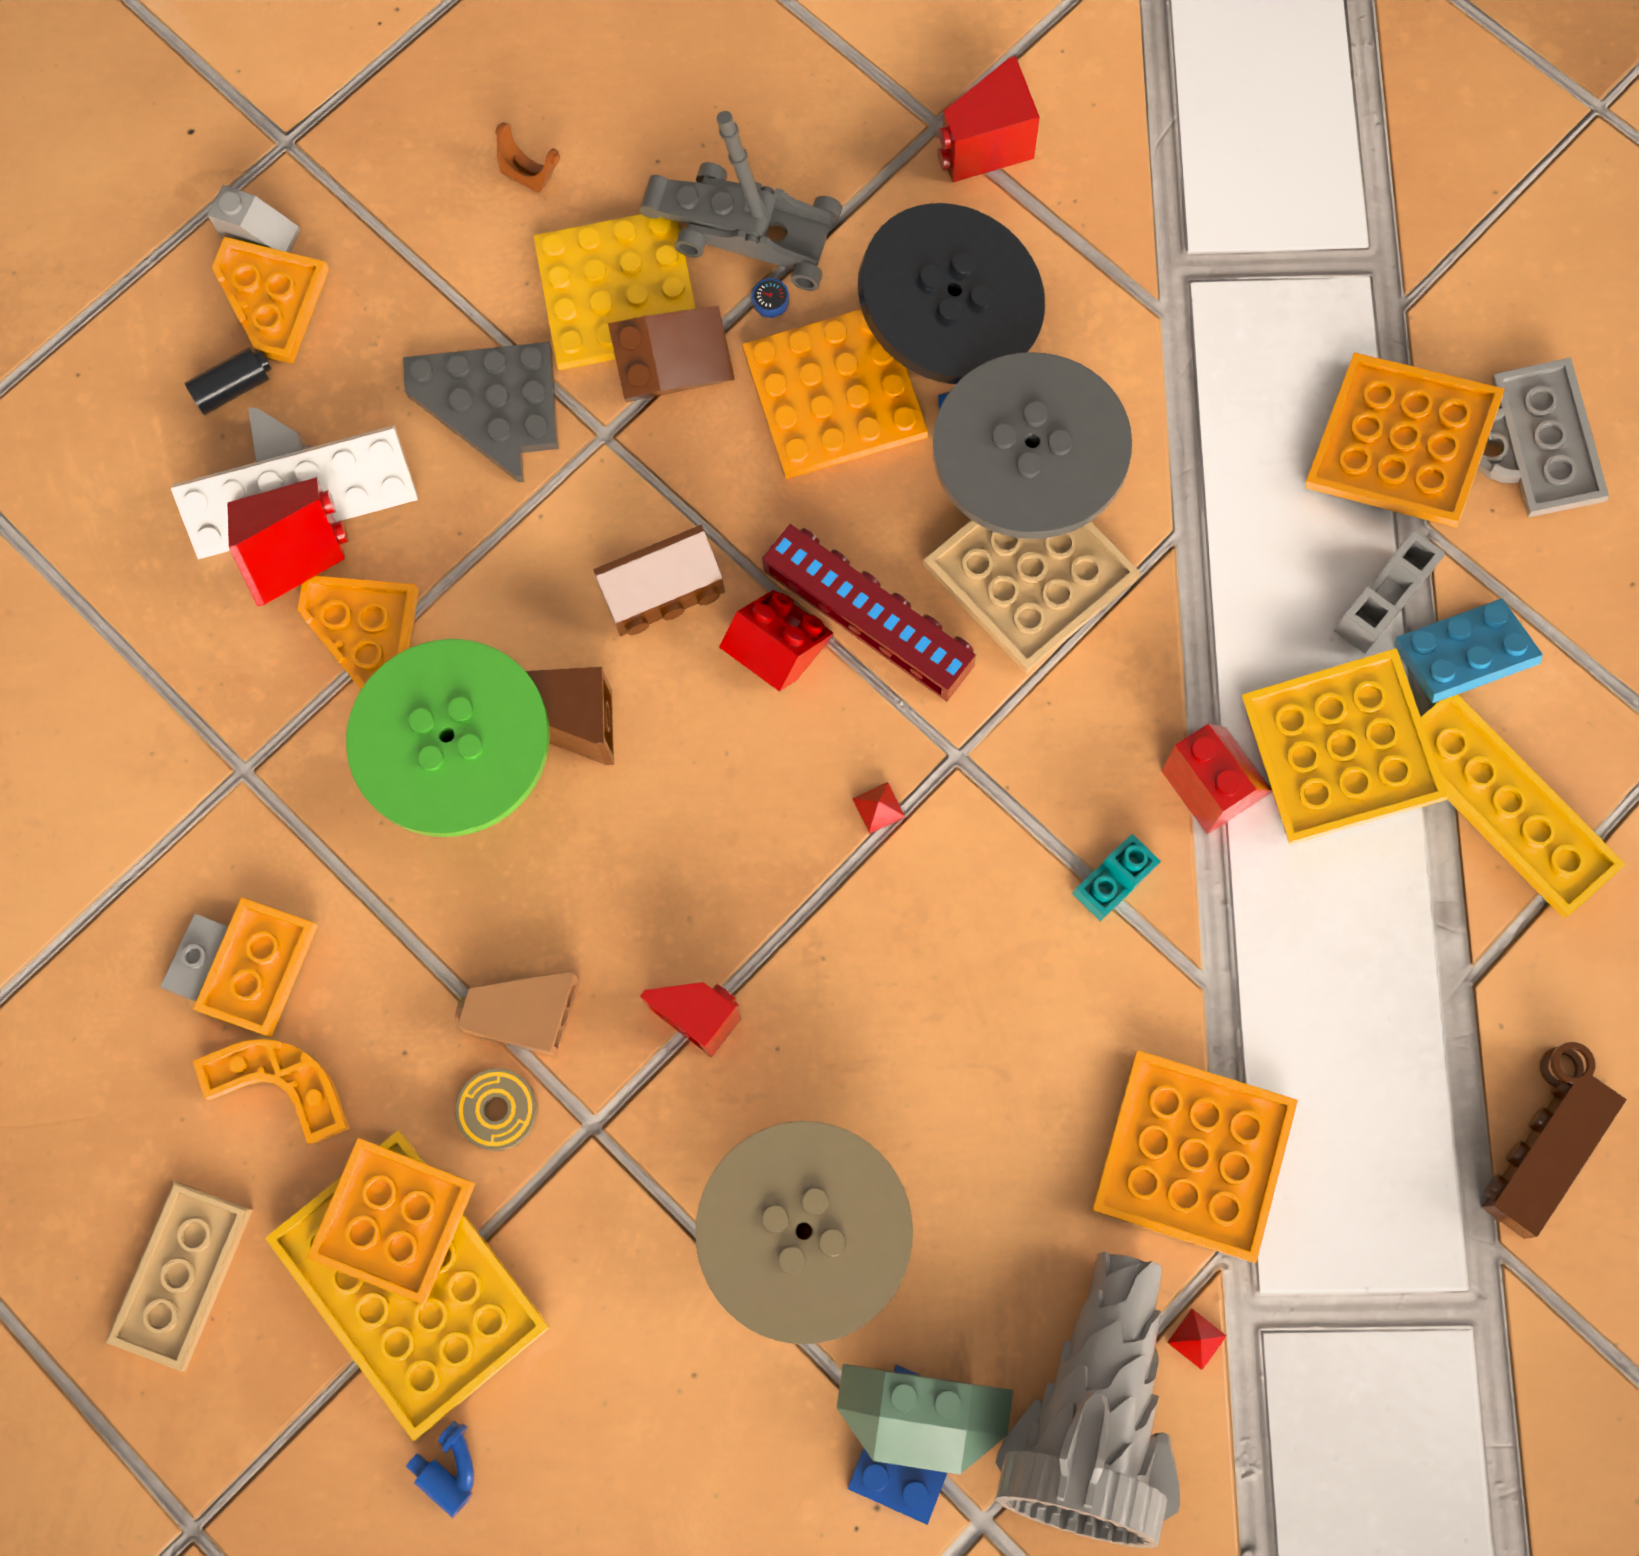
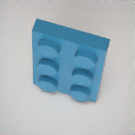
(1468, 650)

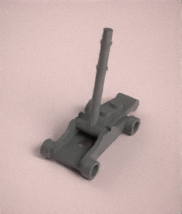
(740, 213)

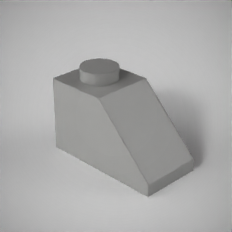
(251, 220)
(272, 437)

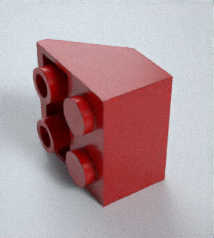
(775, 639)

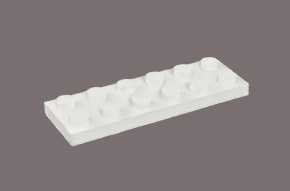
(359, 471)

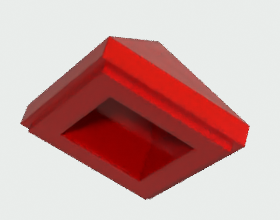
(878, 807)
(1196, 1339)

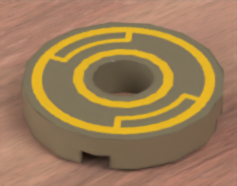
(473, 1103)

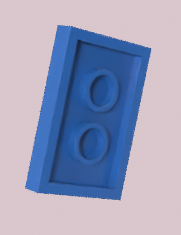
(898, 1486)

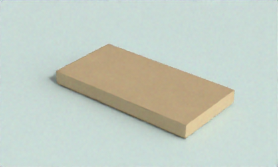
(179, 1276)

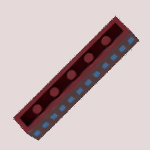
(869, 612)

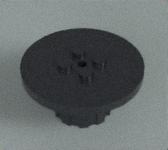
(949, 290)

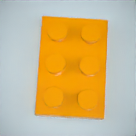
(255, 967)

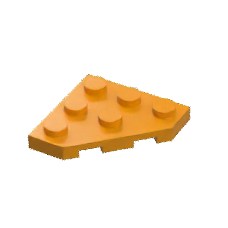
(270, 294)
(360, 620)

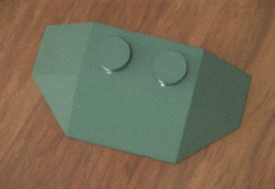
(922, 1418)

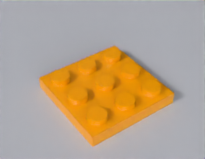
(391, 1221)

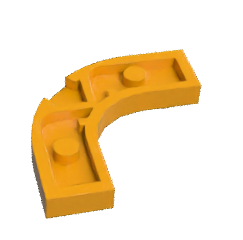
(283, 1065)

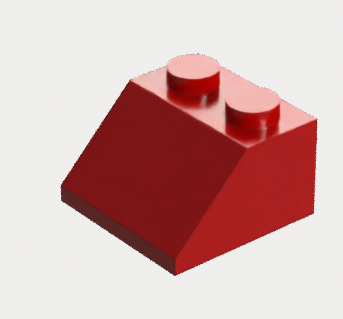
(696, 1012)

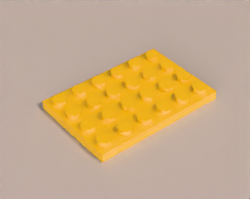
(412, 1352)

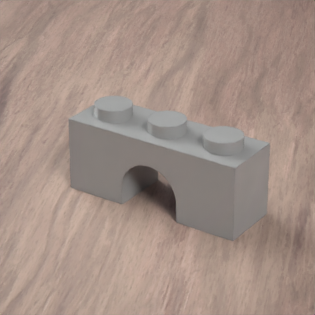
(1389, 591)

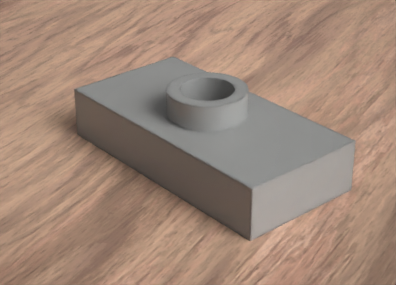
(194, 957)

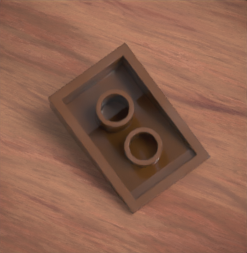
(670, 352)

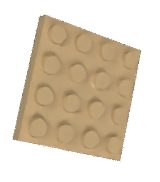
(1031, 590)

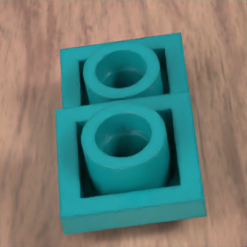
(1116, 877)

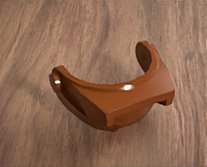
(520, 167)

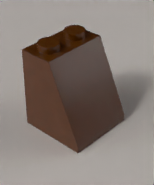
(578, 710)

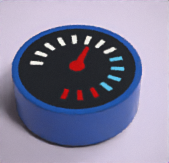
(770, 298)

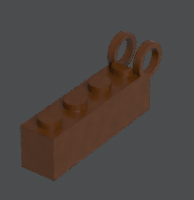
(1556, 1147)

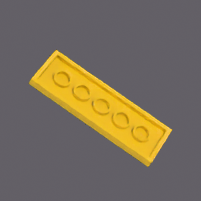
(1517, 809)

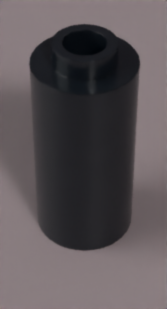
(228, 380)

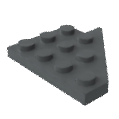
(491, 399)

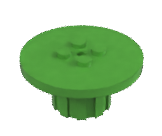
(448, 738)

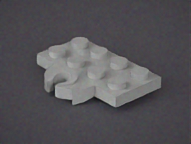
(1545, 440)

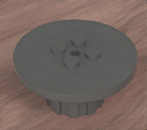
(1032, 445)

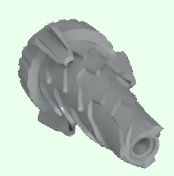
(1088, 1448)

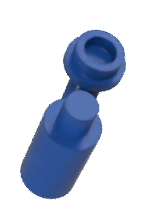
(439, 1484)

